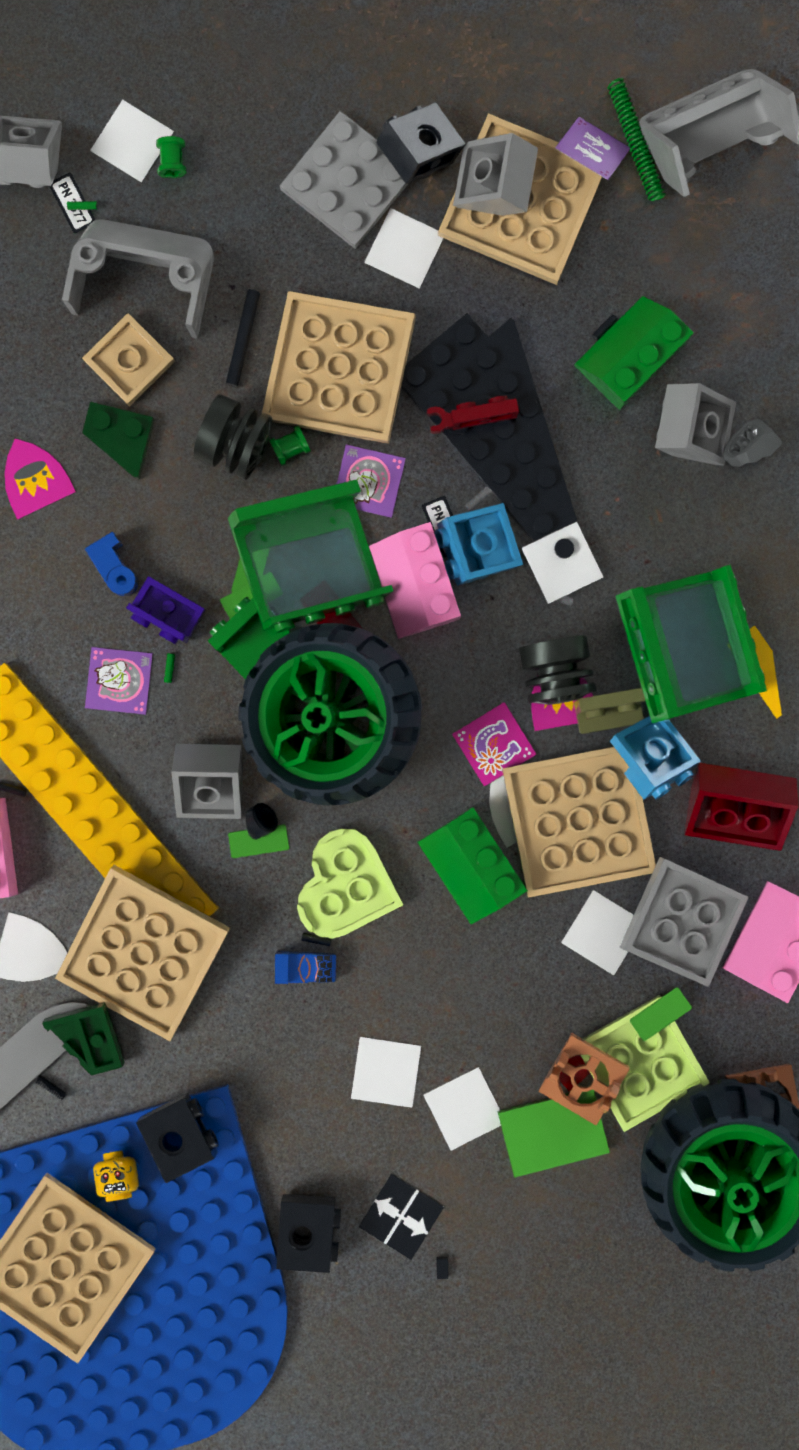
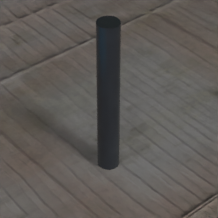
(242, 338)

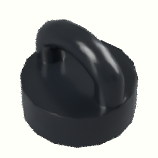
(260, 821)

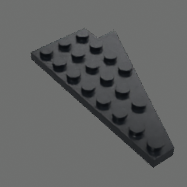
(509, 455)

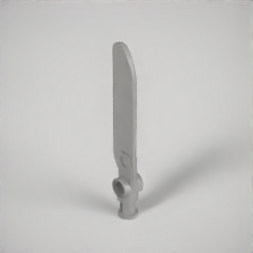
(30, 1051)

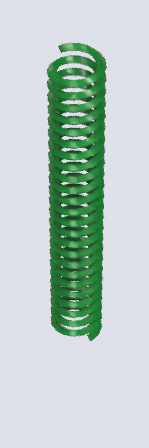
(636, 133)

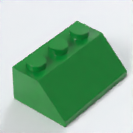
(634, 350)
(472, 866)

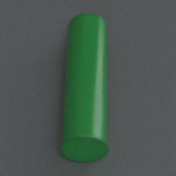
(82, 205)
(169, 668)

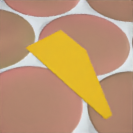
(766, 662)

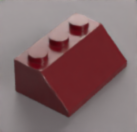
(741, 806)

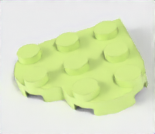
(347, 886)

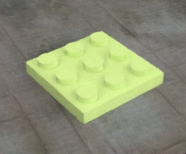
(658, 1070)

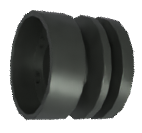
(238, 439)
(557, 669)

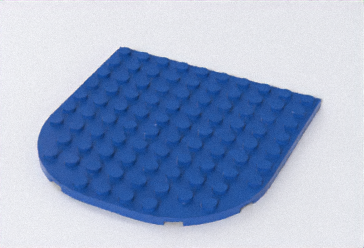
(194, 1327)

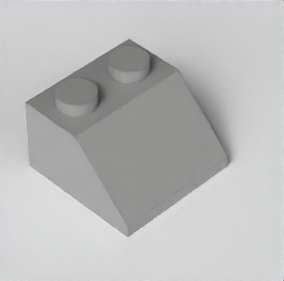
(29, 150)
(496, 175)
(695, 423)
(208, 781)

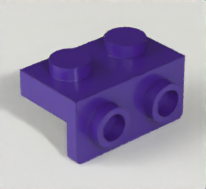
(167, 610)

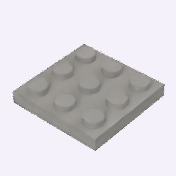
(345, 180)
(684, 922)

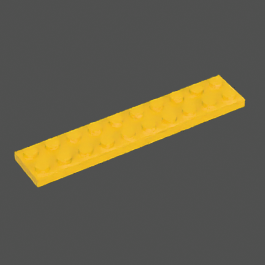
(83, 798)

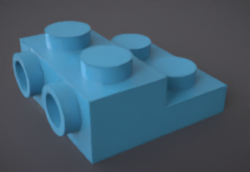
(478, 544)
(655, 756)

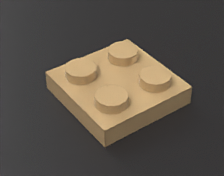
(128, 359)

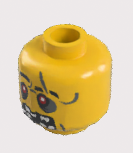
(115, 1176)

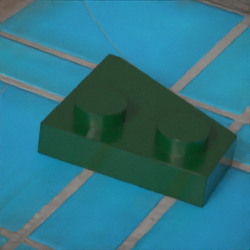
(120, 435)
(89, 1037)

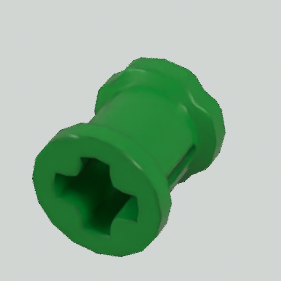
(171, 157)
(290, 445)

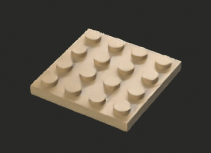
(546, 233)
(338, 366)
(577, 822)
(142, 952)
(66, 1267)

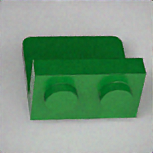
(243, 637)

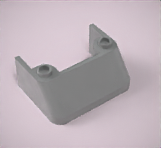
(715, 119)
(186, 256)

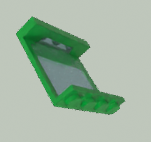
(306, 556)
(691, 643)

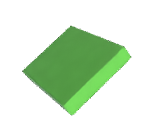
(550, 1135)

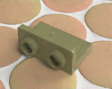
(609, 710)

